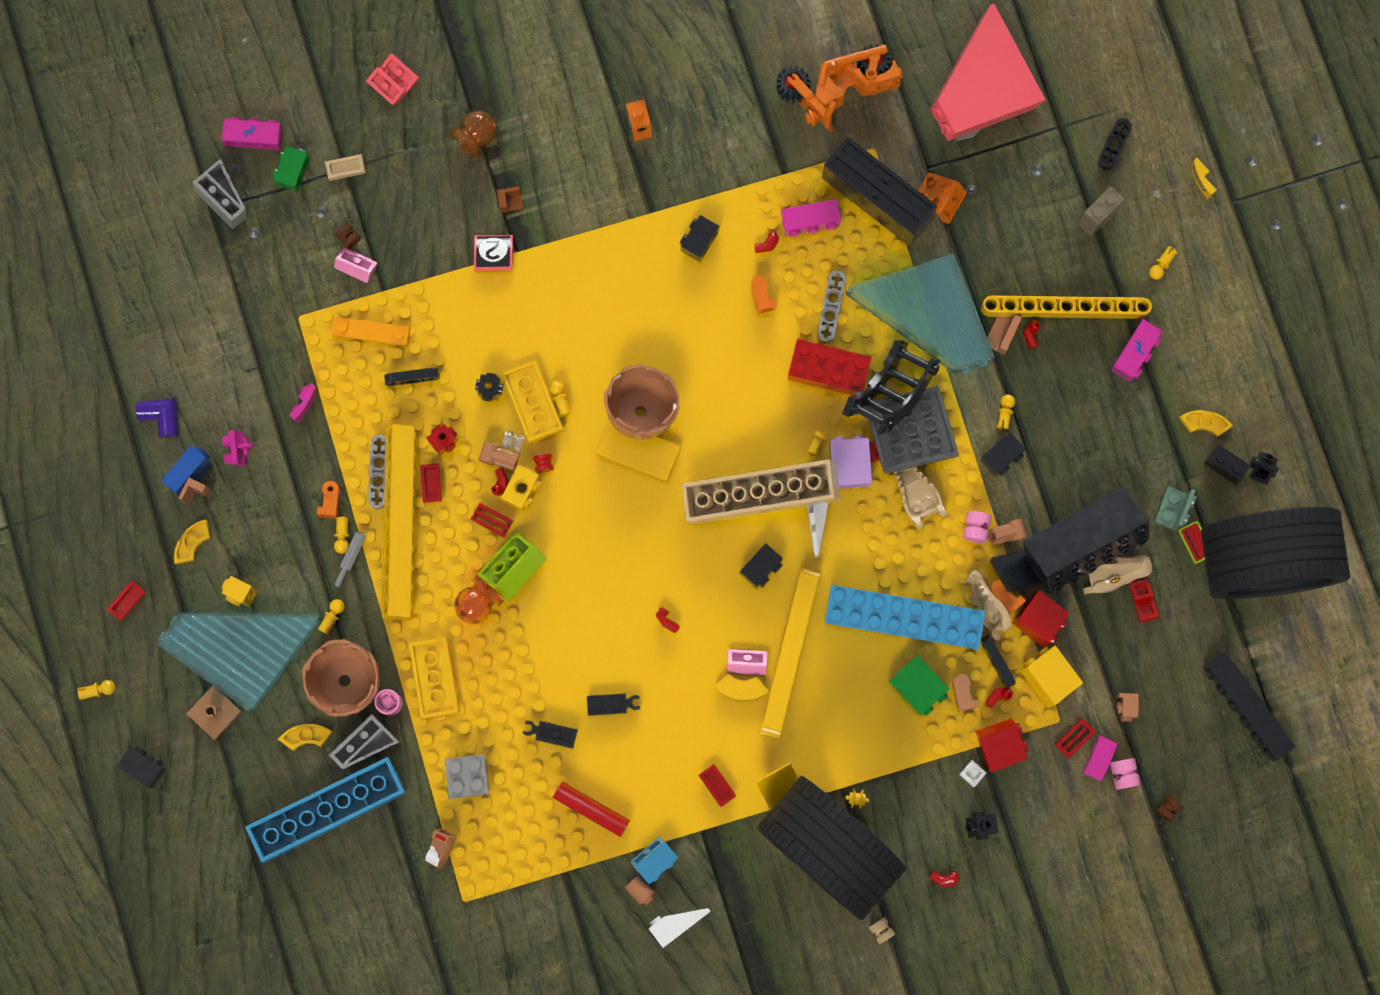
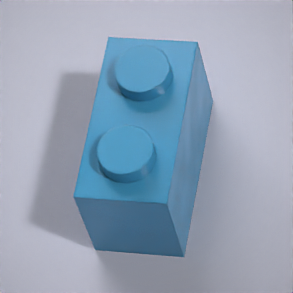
(654, 860)

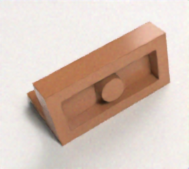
(1003, 332)
(190, 489)

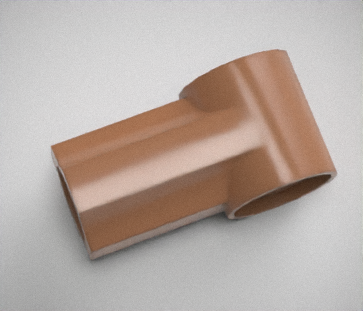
(494, 455)
(1011, 531)

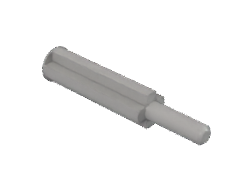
(350, 555)

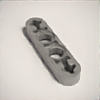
(829, 306)
(375, 472)

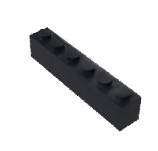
(1248, 706)

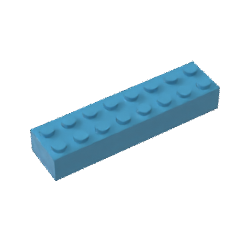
(905, 617)
(325, 810)

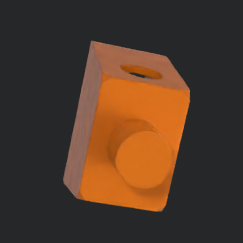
(638, 119)

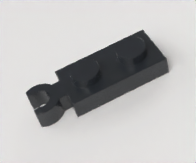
(610, 704)
(553, 734)

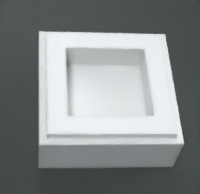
(972, 773)

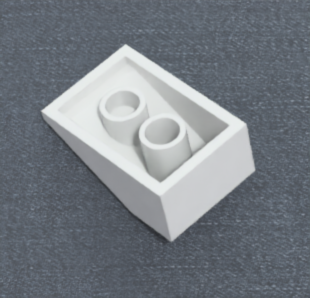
(672, 926)

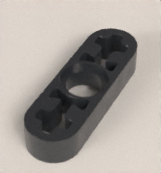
(1104, 153)
(411, 376)
(997, 661)

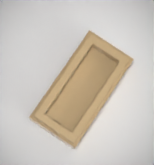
(345, 167)

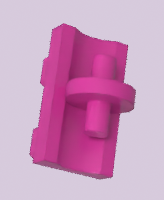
(239, 448)

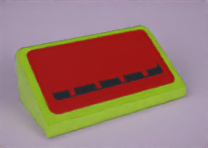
(1193, 541)

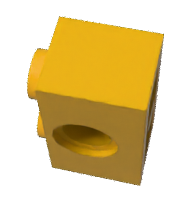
(521, 476)

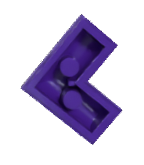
(162, 410)

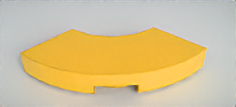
(1205, 421)
(190, 540)
(740, 689)
(304, 735)

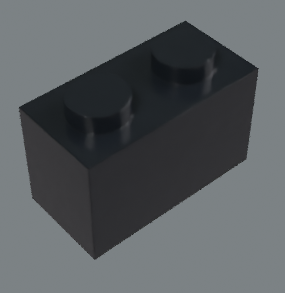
(699, 238)
(1003, 454)
(1227, 464)
(761, 566)
(141, 767)

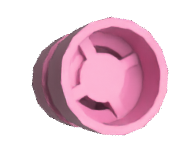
(976, 527)
(388, 702)
(1125, 773)

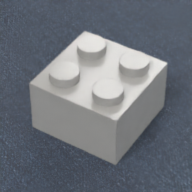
(467, 777)

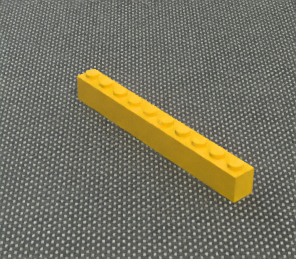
(398, 521)

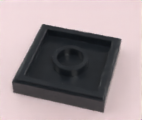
(1014, 571)

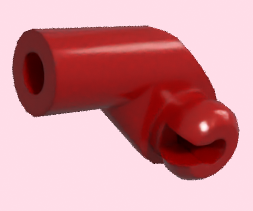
(769, 244)
(1030, 332)
(500, 486)
(666, 622)
(999, 694)
(945, 881)

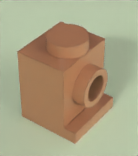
(1128, 706)

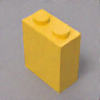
(1051, 676)

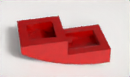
(1143, 600)

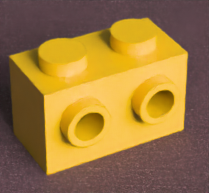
(238, 592)

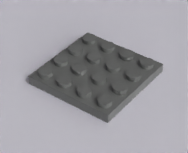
(919, 437)

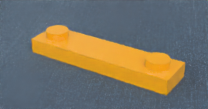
(370, 331)

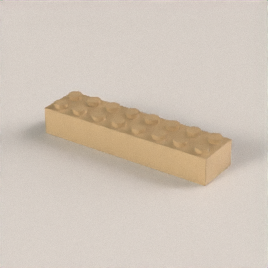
(761, 492)

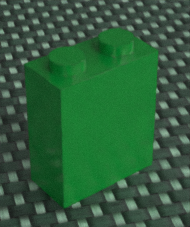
(919, 686)

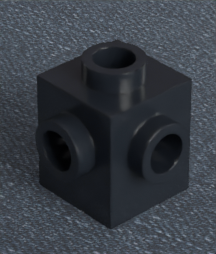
(491, 393)
(1263, 467)
(981, 825)

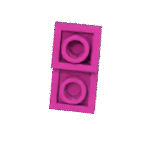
(307, 397)
(1100, 758)

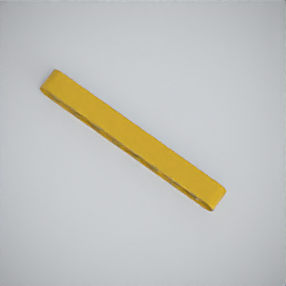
(1074, 303)
(790, 652)

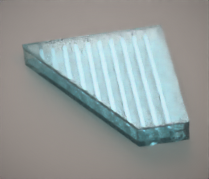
(930, 310)
(238, 651)

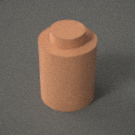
(640, 890)

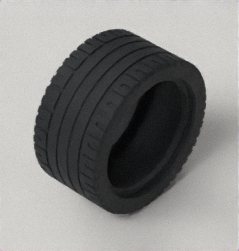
(1275, 553)
(831, 847)

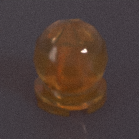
(475, 131)
(475, 602)

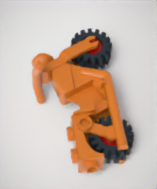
(868, 76)

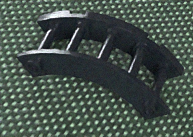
(857, 402)

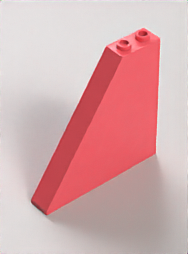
(986, 82)

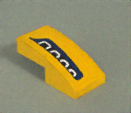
(1199, 173)

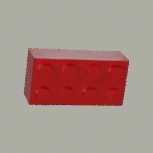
(828, 367)

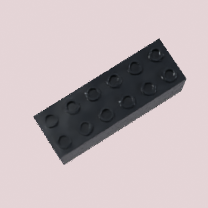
(879, 191)
(1086, 540)

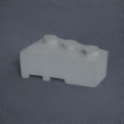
(219, 193)
(363, 742)

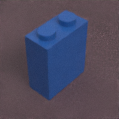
(191, 465)

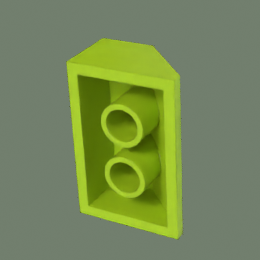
(512, 566)

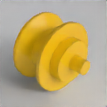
(857, 798)

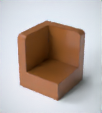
(510, 199)

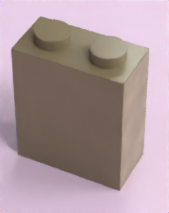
(1101, 211)

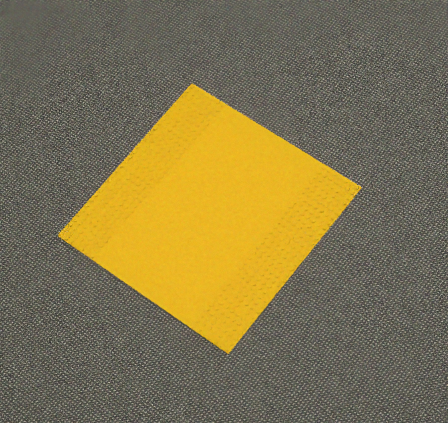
(623, 538)

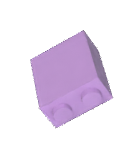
(852, 461)

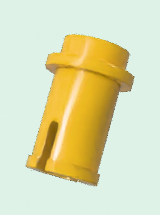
(816, 443)

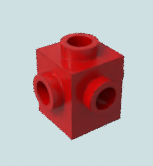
(440, 445)

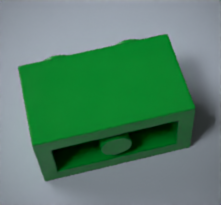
(291, 168)

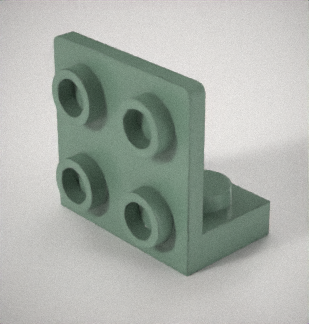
(1174, 508)

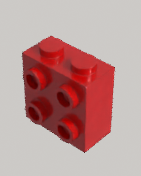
(1041, 618)
(1002, 744)

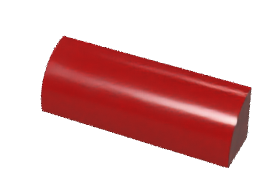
(591, 809)

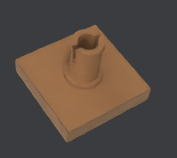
(214, 712)

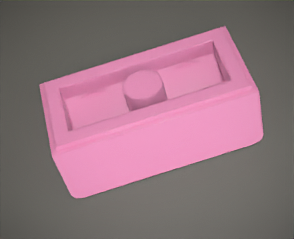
(355, 265)
(747, 662)

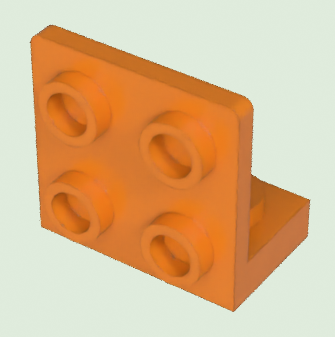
(944, 193)

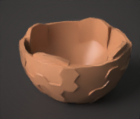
(642, 389)
(328, 666)

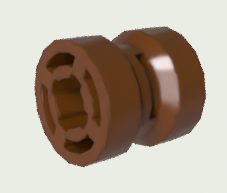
(347, 236)
(1169, 808)

